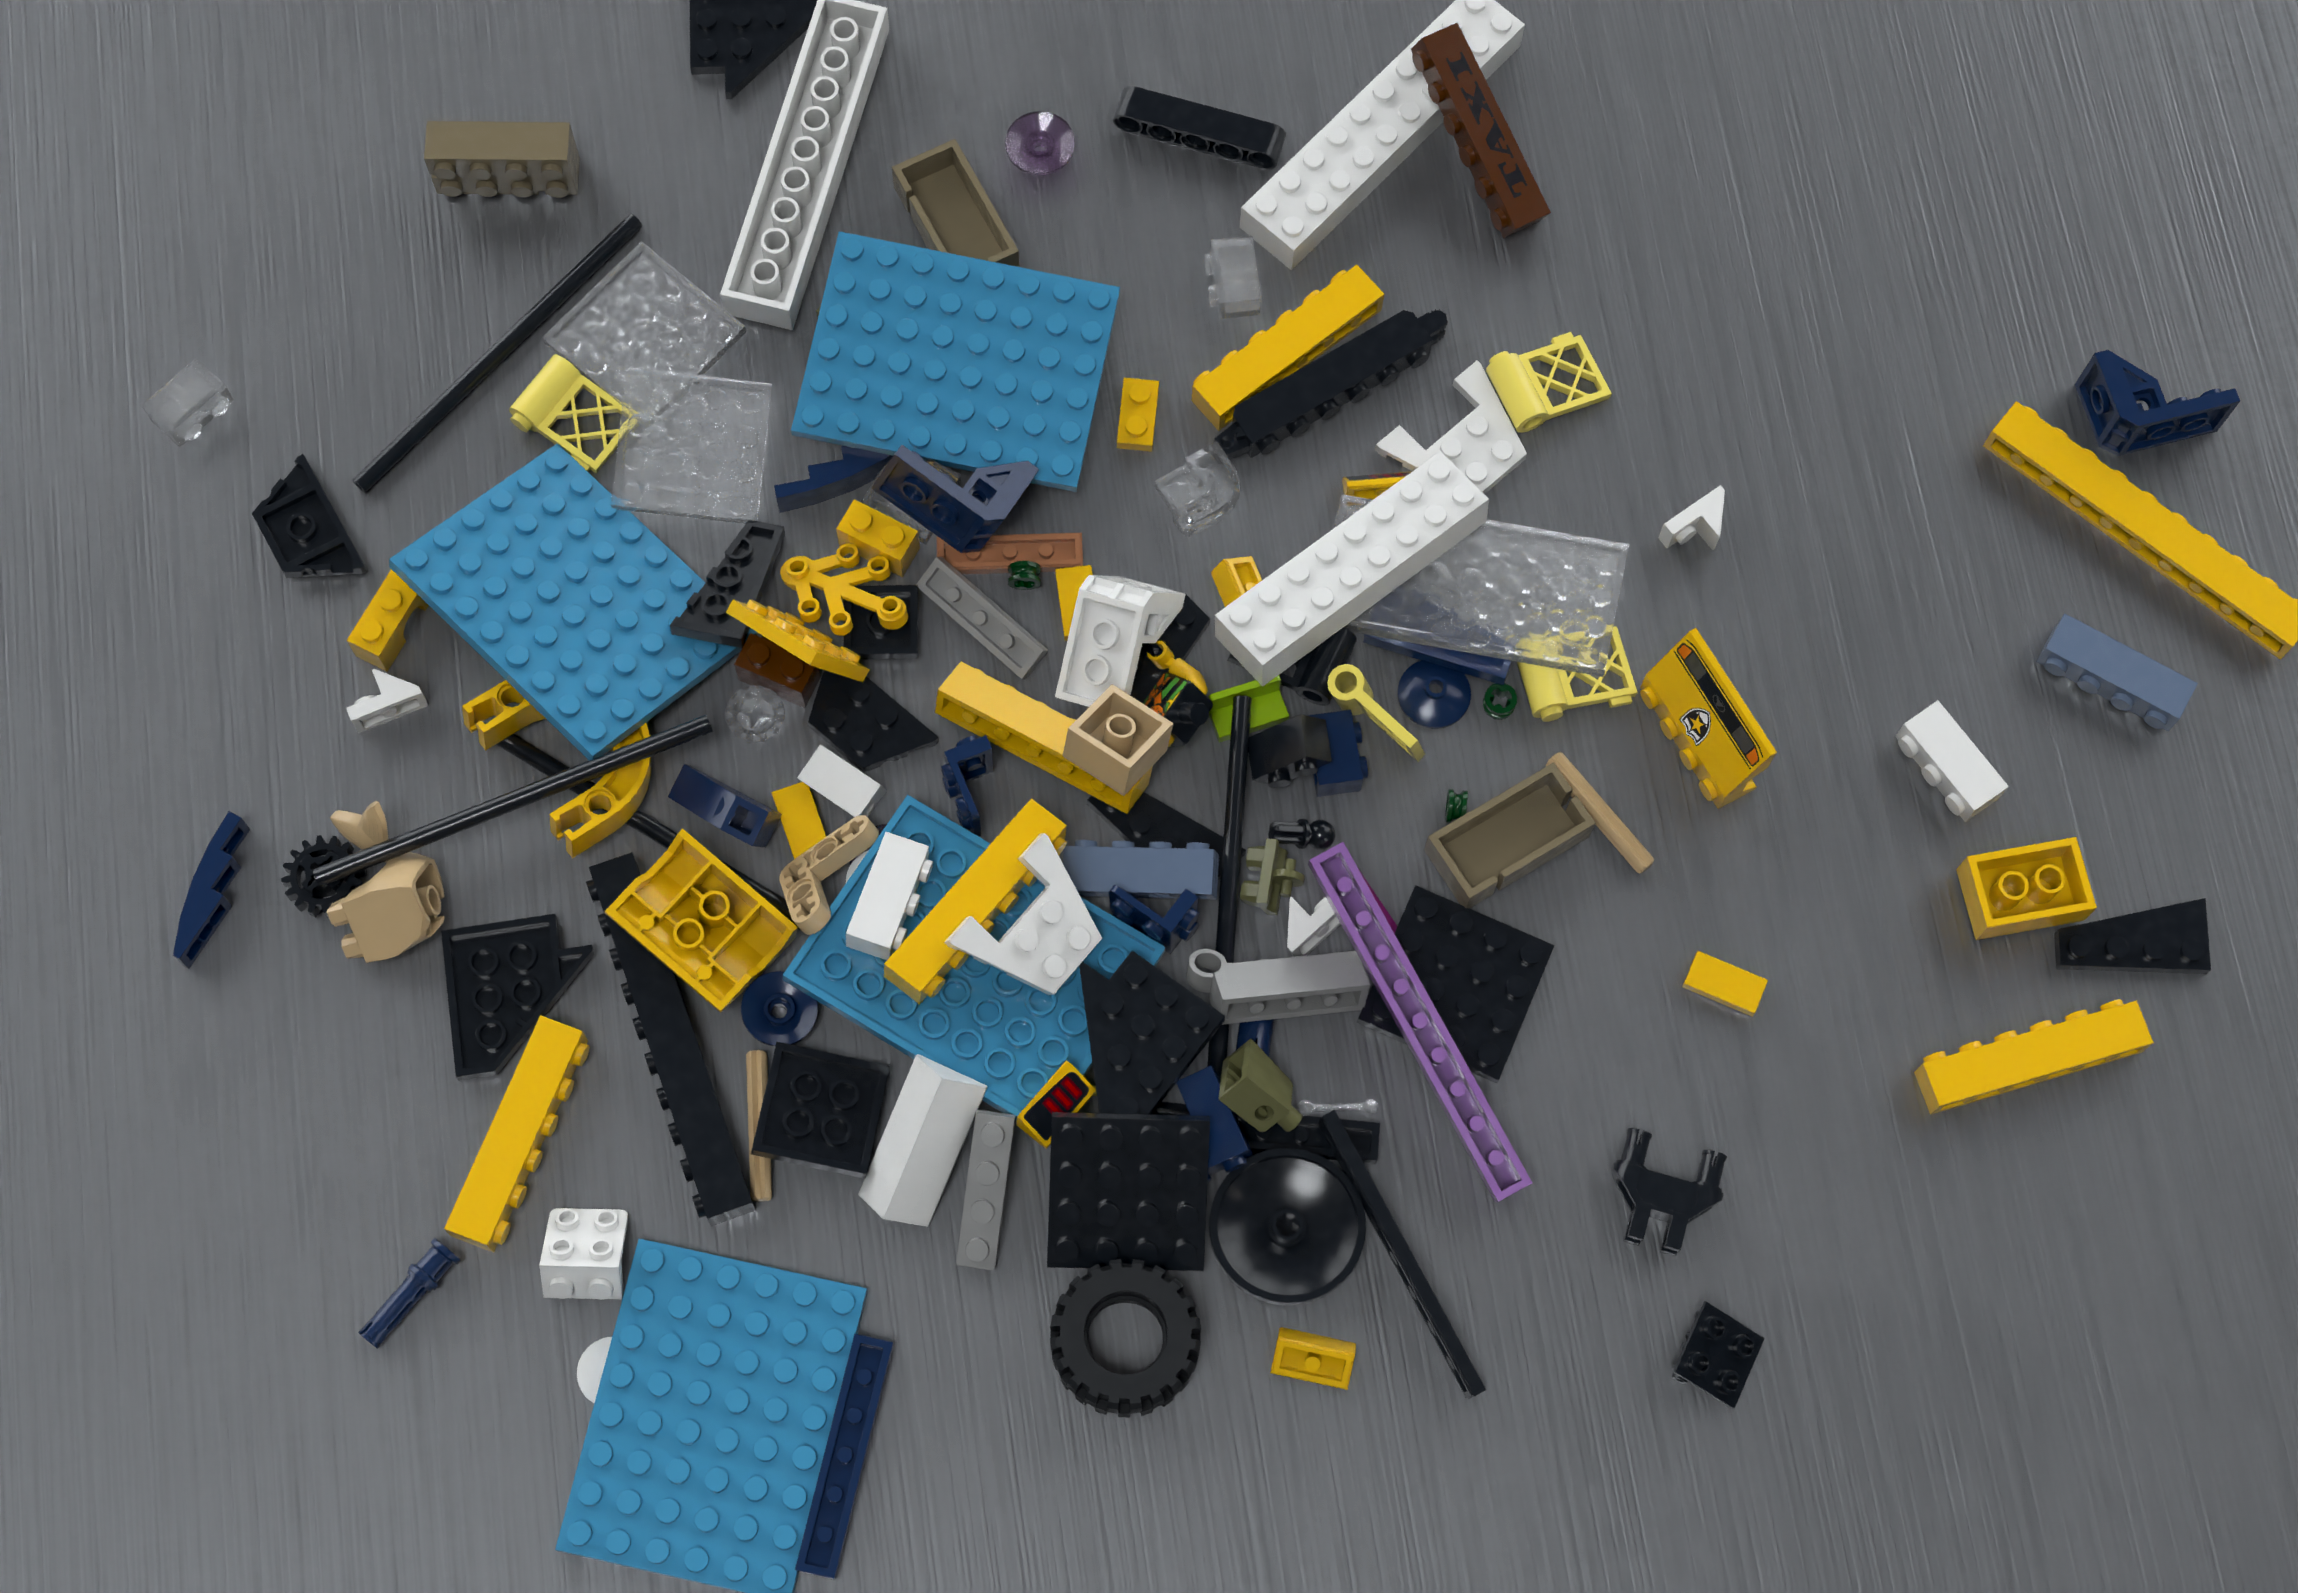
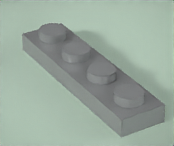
(981, 617)
(985, 1189)

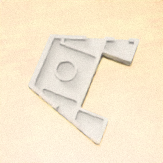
(1480, 445)
(1048, 936)

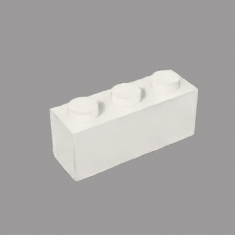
(1951, 761)
(889, 896)

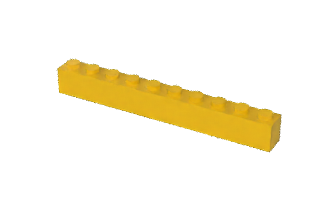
(2146, 528)

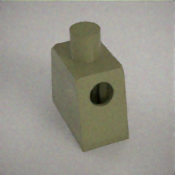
(1257, 1089)

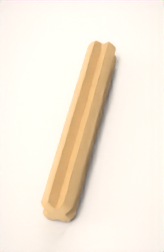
(1604, 816)
(756, 1085)

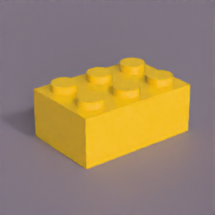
(2026, 888)

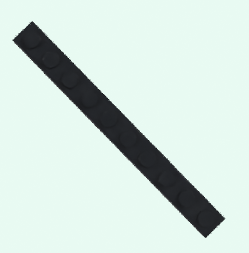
(674, 1057)

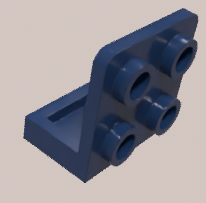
(964, 763)
(1167, 930)

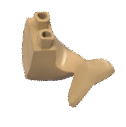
(396, 904)

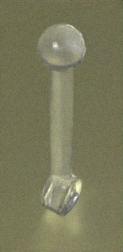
(1306, 1107)

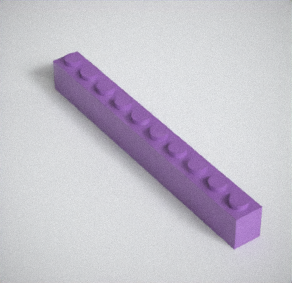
(1419, 1022)

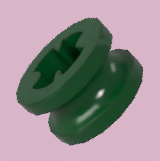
(1024, 575)
(1497, 711)
(1455, 805)

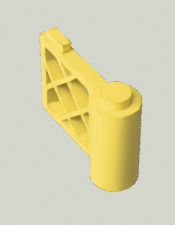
(1521, 386)
(546, 402)
(1551, 692)
(1354, 694)

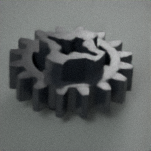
(312, 894)

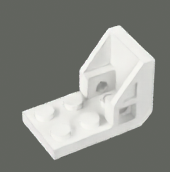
(1107, 634)

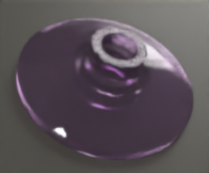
(1041, 130)

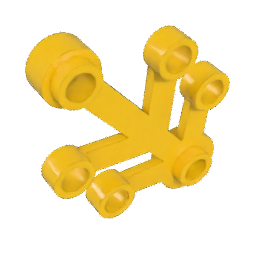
(842, 587)

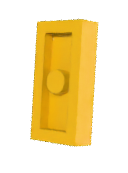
(1137, 414)

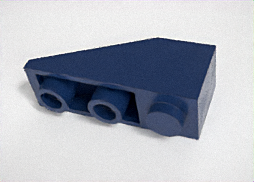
(724, 807)

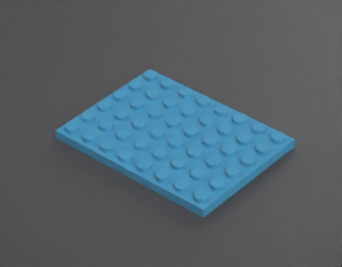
(956, 359)
(565, 600)
(981, 1016)
(711, 1420)

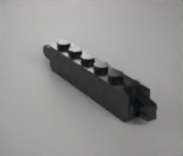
(1331, 382)

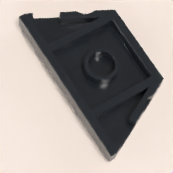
(305, 528)
(865, 722)

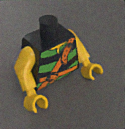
(1179, 696)

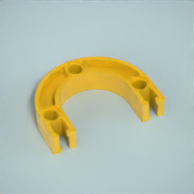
(616, 792)

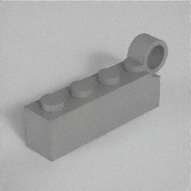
(1280, 986)

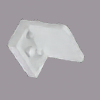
(583, 1254)

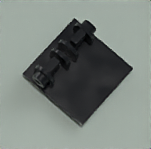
(1717, 1355)

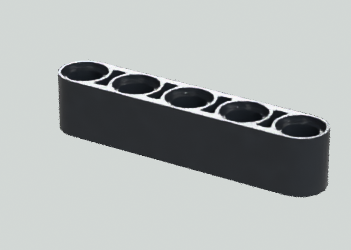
(1199, 127)

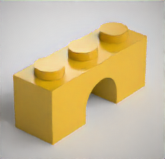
(380, 629)

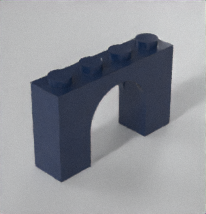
(1226, 1140)

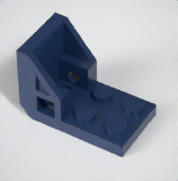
(2121, 426)
(948, 509)

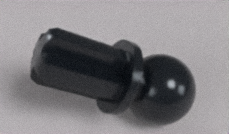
(1318, 834)

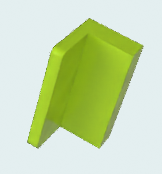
(1266, 707)

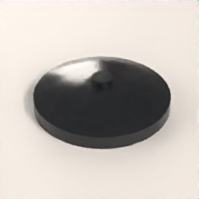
(1287, 1226)

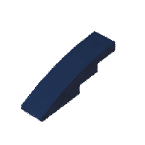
(831, 479)
(205, 902)

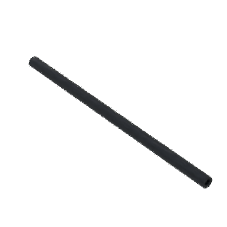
(496, 353)
(512, 800)
(639, 820)
(1231, 856)

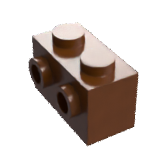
(775, 668)

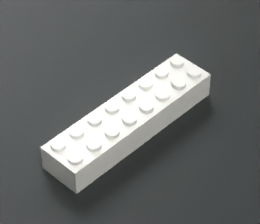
(1351, 568)

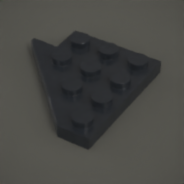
(743, 36)
(501, 984)
(1142, 1033)

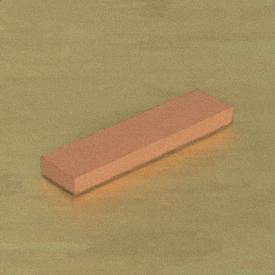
(1048, 550)

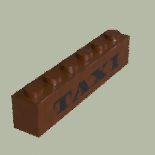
(1479, 130)

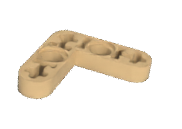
(804, 874)

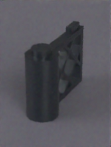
(1314, 668)

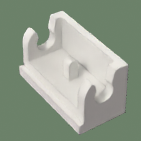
(841, 783)

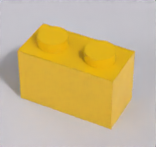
(879, 536)

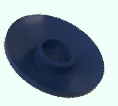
(1431, 708)
(771, 992)

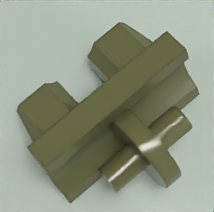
(1276, 877)

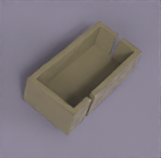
(502, 158)
(952, 206)
(1509, 836)

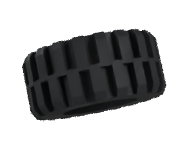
(1133, 1285)

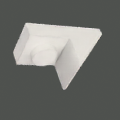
(1700, 517)
(395, 700)
(1309, 931)

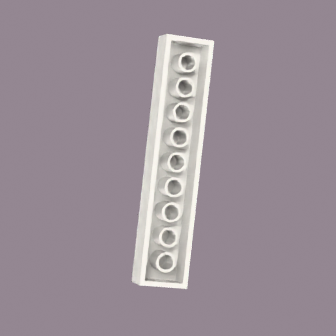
(1368, 139)
(805, 162)

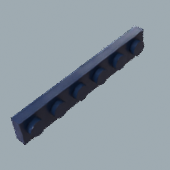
(844, 1457)

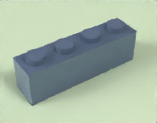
(2116, 673)
(1143, 871)

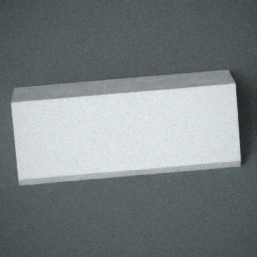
(921, 1142)

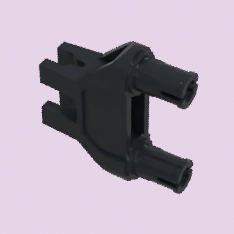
(1662, 1195)

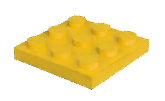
(792, 635)

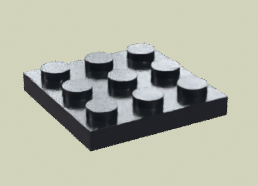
(820, 1110)

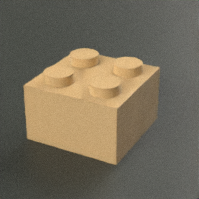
(1117, 739)

